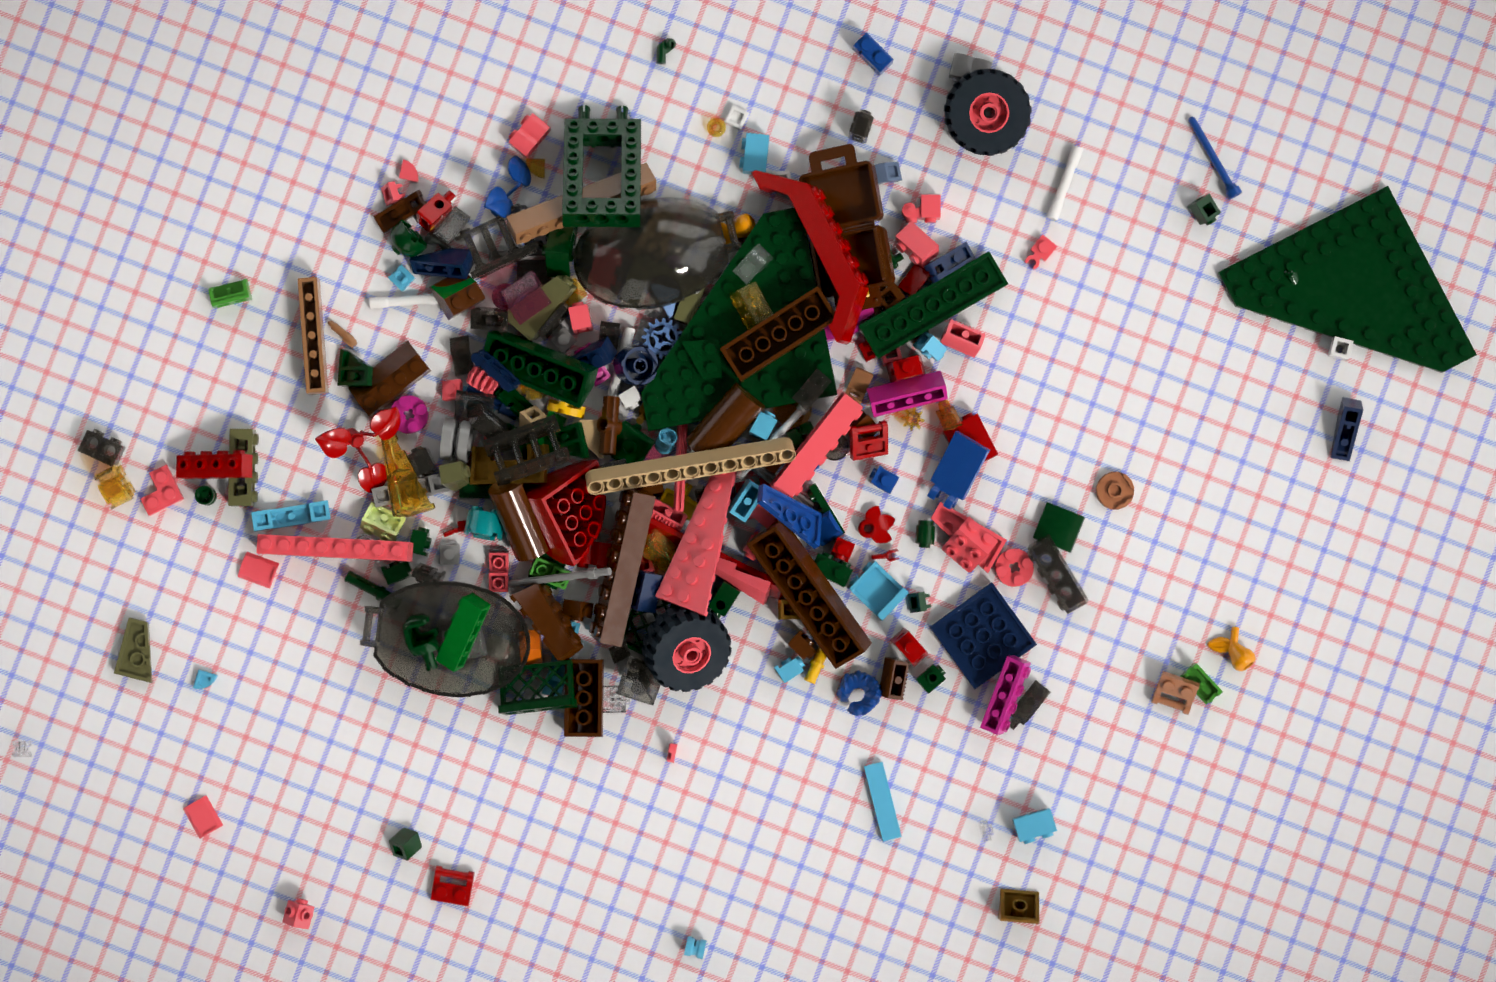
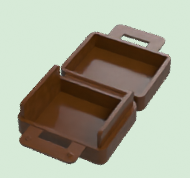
(857, 205)

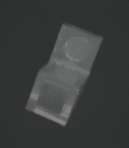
(752, 264)

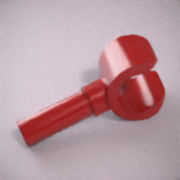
(461, 526)
(888, 555)

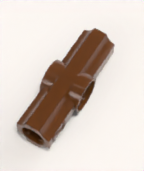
(609, 425)

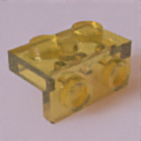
(751, 305)

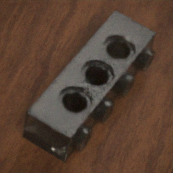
(1065, 602)

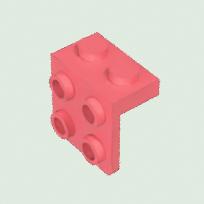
(969, 545)

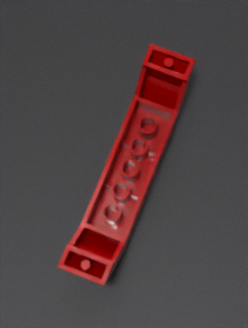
(830, 247)

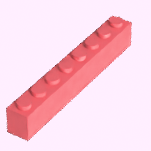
(812, 452)
(334, 548)

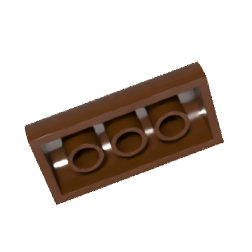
(726, 420)
(518, 521)
(587, 717)

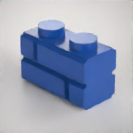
(873, 54)

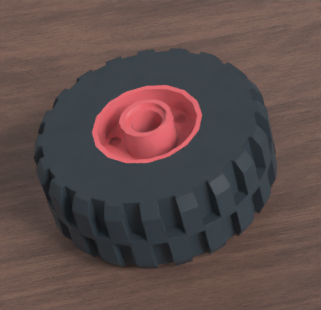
(1008, 114)
(686, 649)

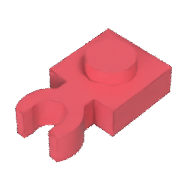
(1042, 250)

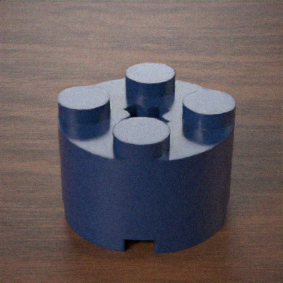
(645, 368)

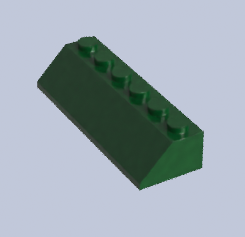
(542, 367)

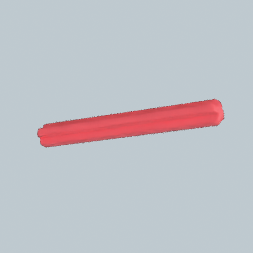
(679, 487)

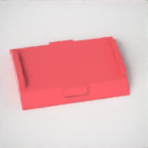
(258, 570)
(203, 816)

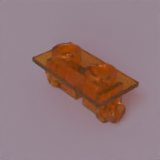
(948, 416)

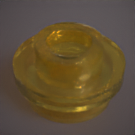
(716, 121)

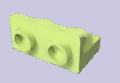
(381, 523)

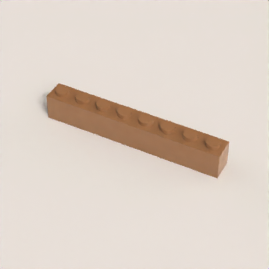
(548, 215)

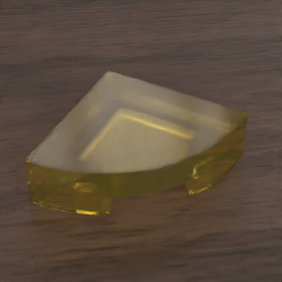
(536, 167)

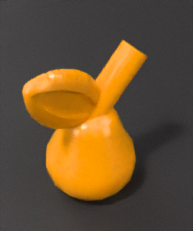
(743, 224)
(1240, 656)

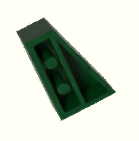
(559, 251)

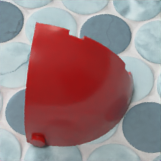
(567, 512)

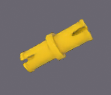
(816, 666)

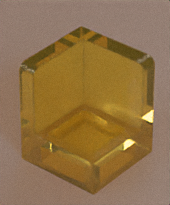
(577, 295)

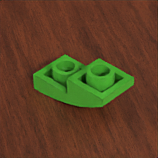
(546, 567)

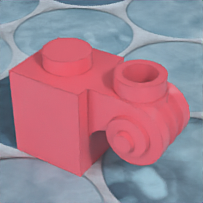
(929, 209)

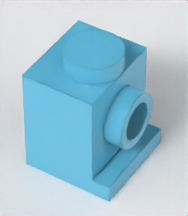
(930, 346)
(790, 668)

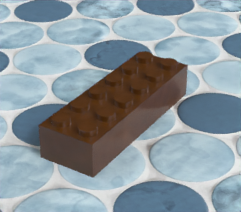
(778, 334)

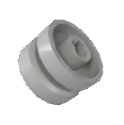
(455, 438)

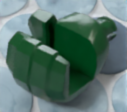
(420, 641)

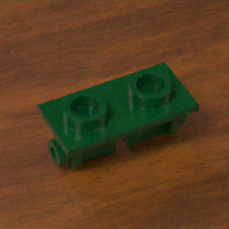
(515, 399)

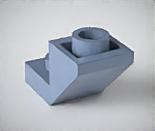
(888, 172)

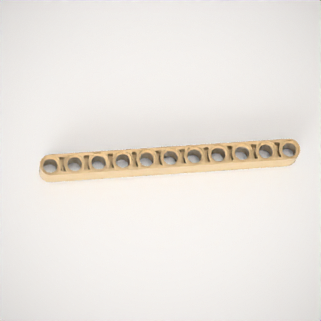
(690, 466)

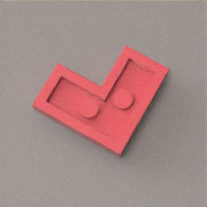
(166, 494)

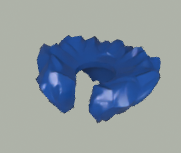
(862, 681)

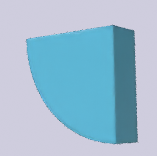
(204, 679)

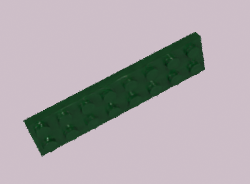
(932, 305)

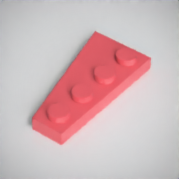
(950, 522)

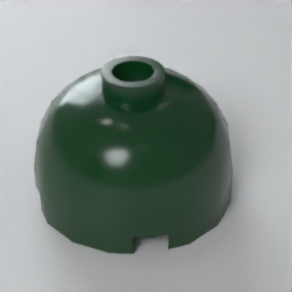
(406, 240)

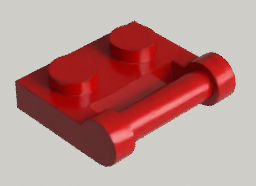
(869, 446)
(452, 892)

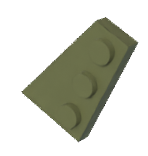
(135, 652)

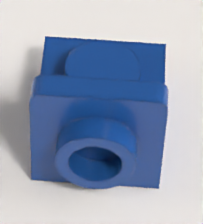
(883, 479)

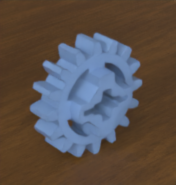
(666, 330)

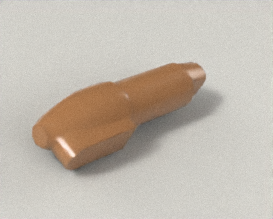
(346, 336)

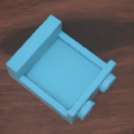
(877, 590)

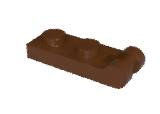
(401, 210)

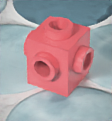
(298, 913)

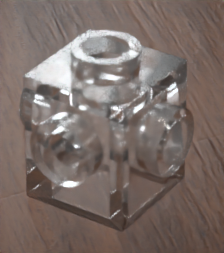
(612, 701)

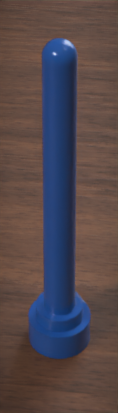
(1231, 189)

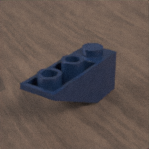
(598, 353)

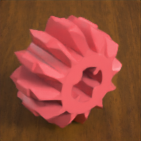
(480, 380)

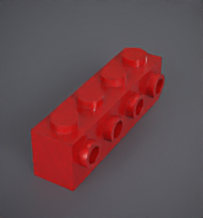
(214, 465)

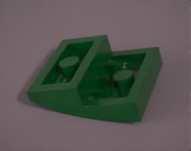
(1060, 525)

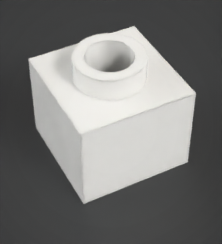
(1346, 346)
(631, 398)

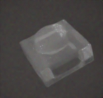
(986, 830)

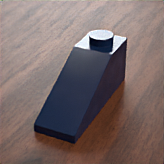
(444, 263)
(1346, 428)

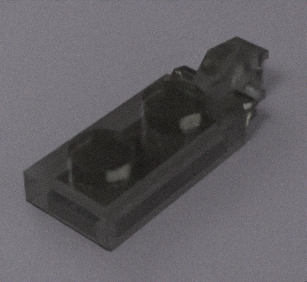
(1029, 704)

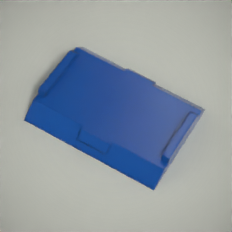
(829, 528)

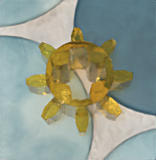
(912, 424)

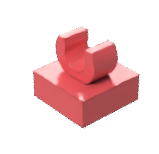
(391, 193)

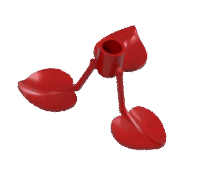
(335, 442)

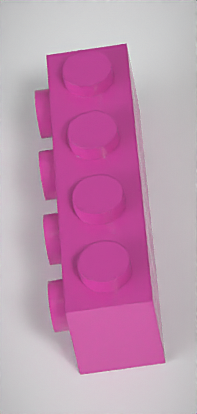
(907, 393)
(1005, 695)

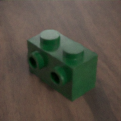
(832, 570)

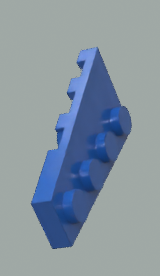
(793, 514)

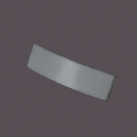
(431, 483)

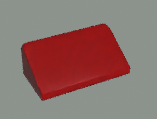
(914, 280)

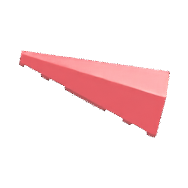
(750, 585)

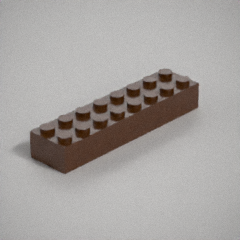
(624, 560)
(809, 594)

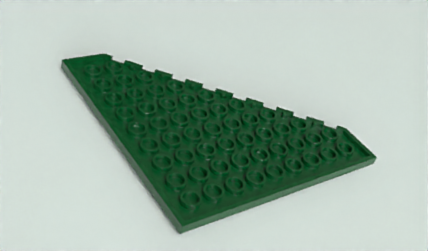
(1356, 282)
(680, 393)

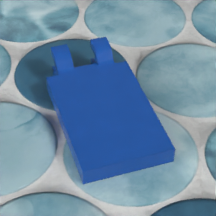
(958, 469)

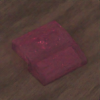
(526, 297)

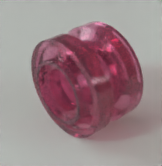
(496, 296)

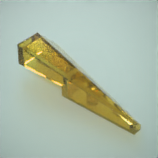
(405, 491)

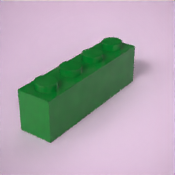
(462, 631)

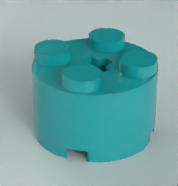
(483, 524)

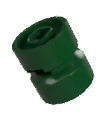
(795, 434)

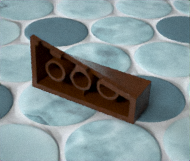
(549, 620)

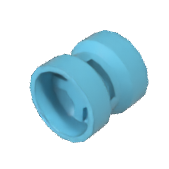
(665, 441)
(695, 947)

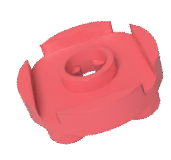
(1019, 577)

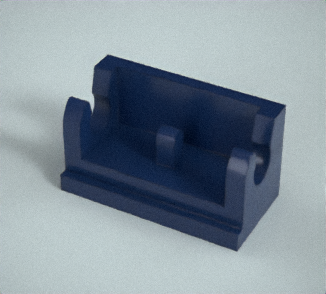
(645, 591)

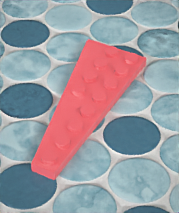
(694, 563)

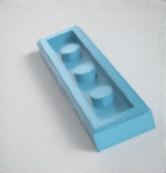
(882, 801)

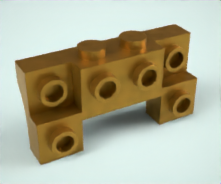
(484, 467)

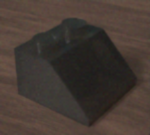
(638, 682)

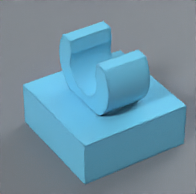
(401, 277)

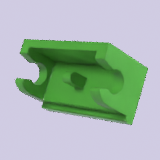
(230, 293)
(1208, 689)

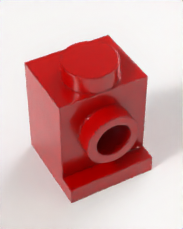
(842, 549)

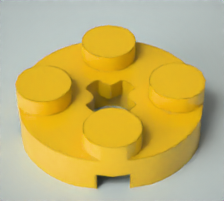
(565, 408)

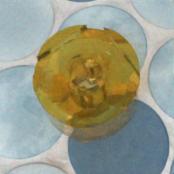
(115, 486)

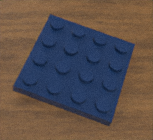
(982, 635)

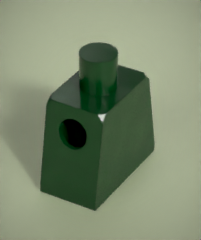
(727, 594)

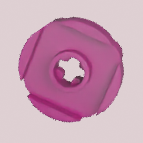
(420, 414)

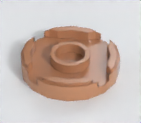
(1115, 490)

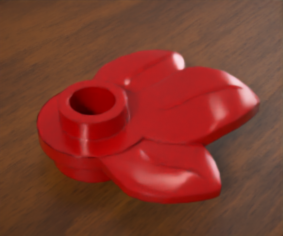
(879, 525)

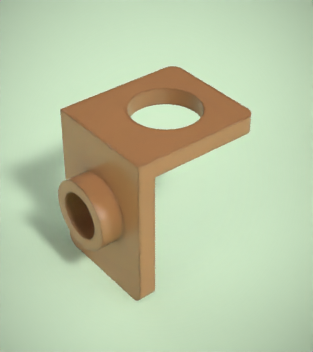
(859, 383)

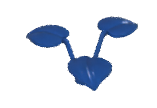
(497, 198)

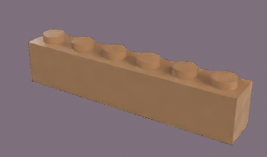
(313, 336)

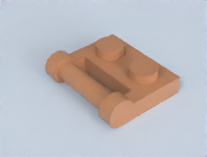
(1177, 687)

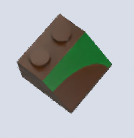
(457, 295)

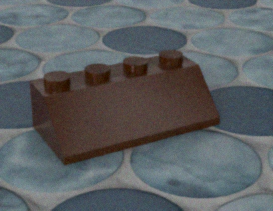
(391, 379)

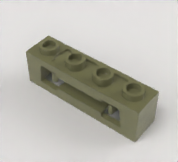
(251, 497)

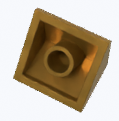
(1019, 906)

